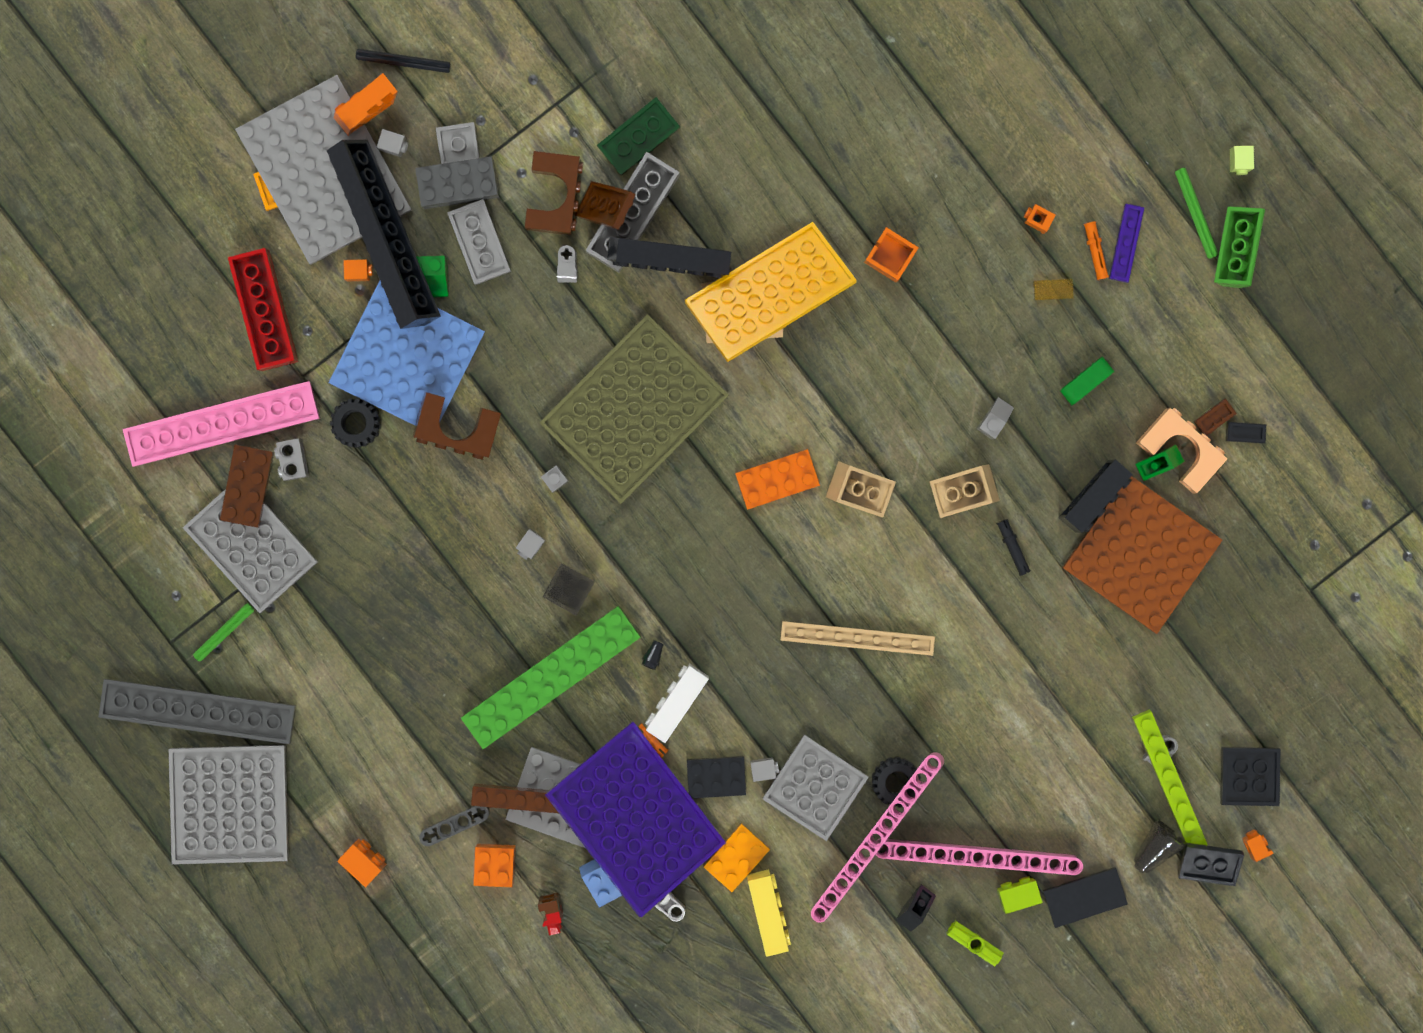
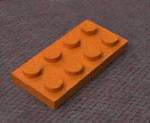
(777, 479)

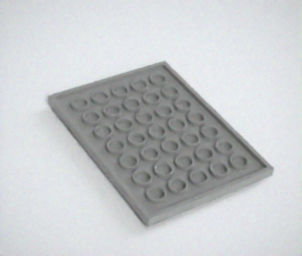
(294, 163)

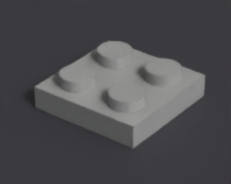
(457, 142)

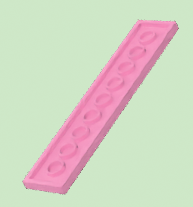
(221, 424)

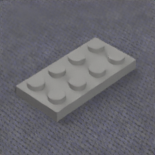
(479, 242)

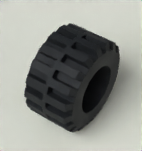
(339, 419)
(882, 772)

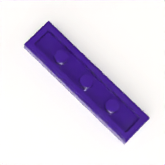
(1126, 243)

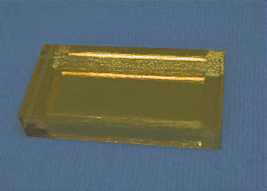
(1053, 289)

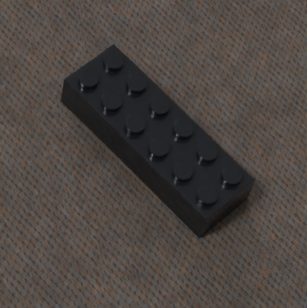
(663, 256)

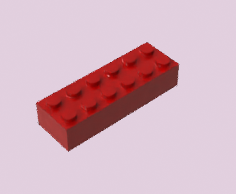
(263, 309)

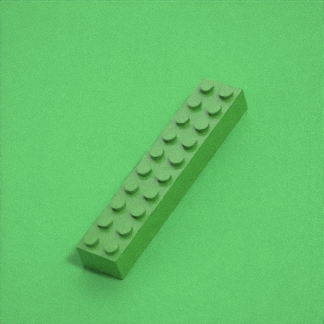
(550, 677)

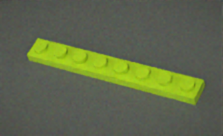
(1168, 778)

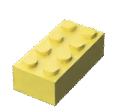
(767, 907)

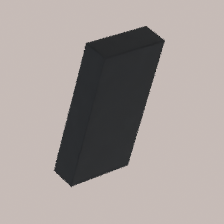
(1246, 432)

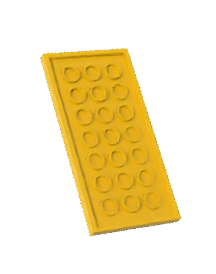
(770, 291)

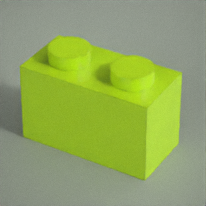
(1019, 894)

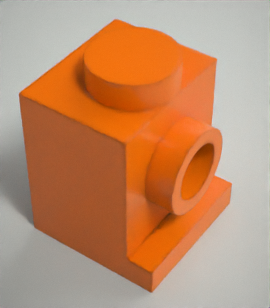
(1046, 218)
(1256, 845)

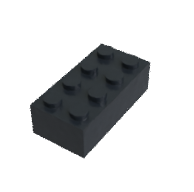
(1096, 496)

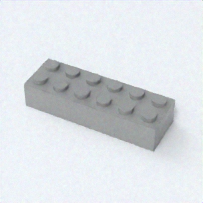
(651, 185)

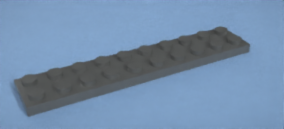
(197, 711)

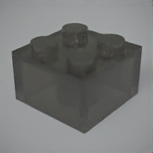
(569, 589)

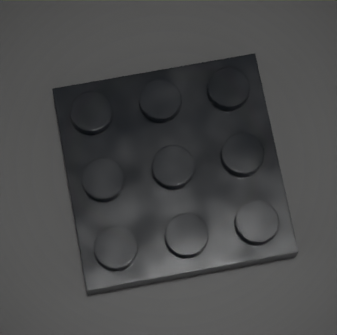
(1250, 776)

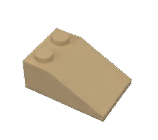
(860, 489)
(964, 491)

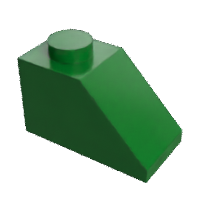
(1160, 462)

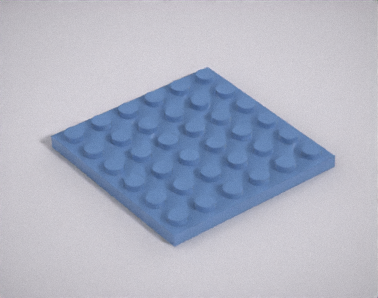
(398, 365)

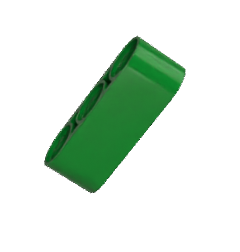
(1087, 381)

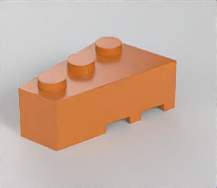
(365, 104)

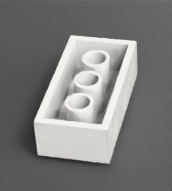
(677, 702)

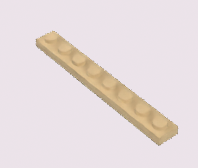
(857, 638)

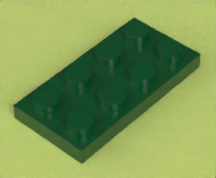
(638, 135)

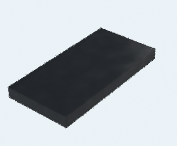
(1085, 897)

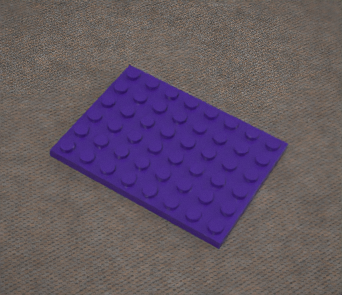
(635, 819)

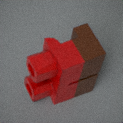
(554, 913)

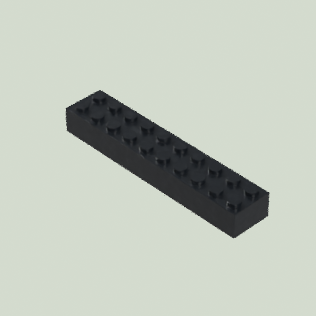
(383, 233)

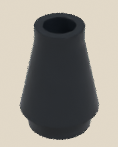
(652, 657)

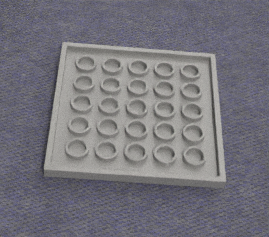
(228, 804)

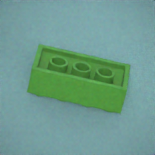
(1239, 247)

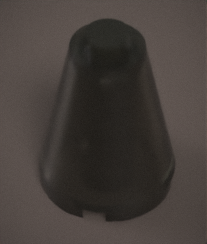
(1157, 847)

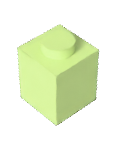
(1241, 159)

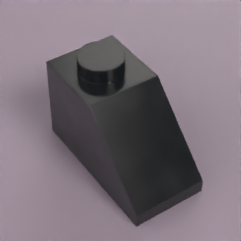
(916, 908)

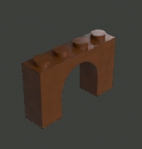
(561, 219)
(478, 442)

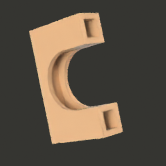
(1207, 458)

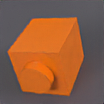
(357, 270)

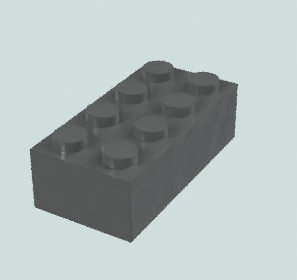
(457, 182)

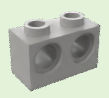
(297, 458)

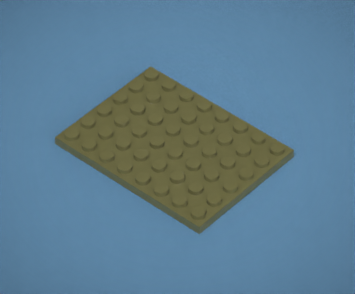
(634, 409)

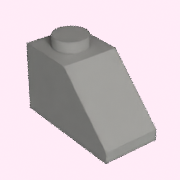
(995, 418)

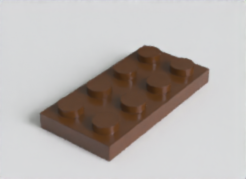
(605, 205)
(246, 486)

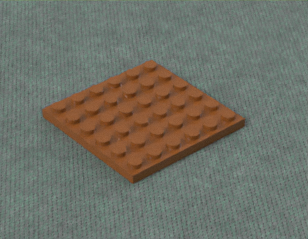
(1142, 555)

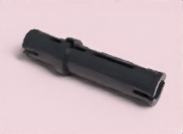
(1013, 547)

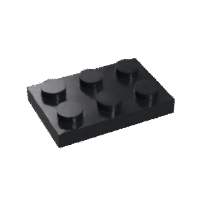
(716, 777)
(1210, 864)

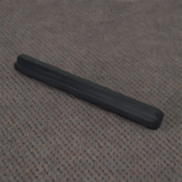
(403, 60)

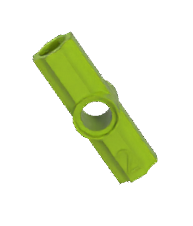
(984, 949)

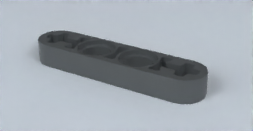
(455, 826)

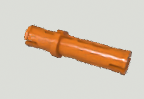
(1096, 250)

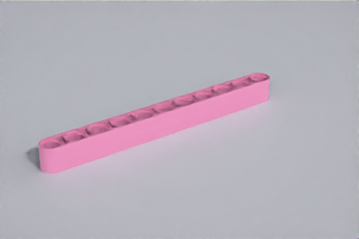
(869, 842)
(985, 861)

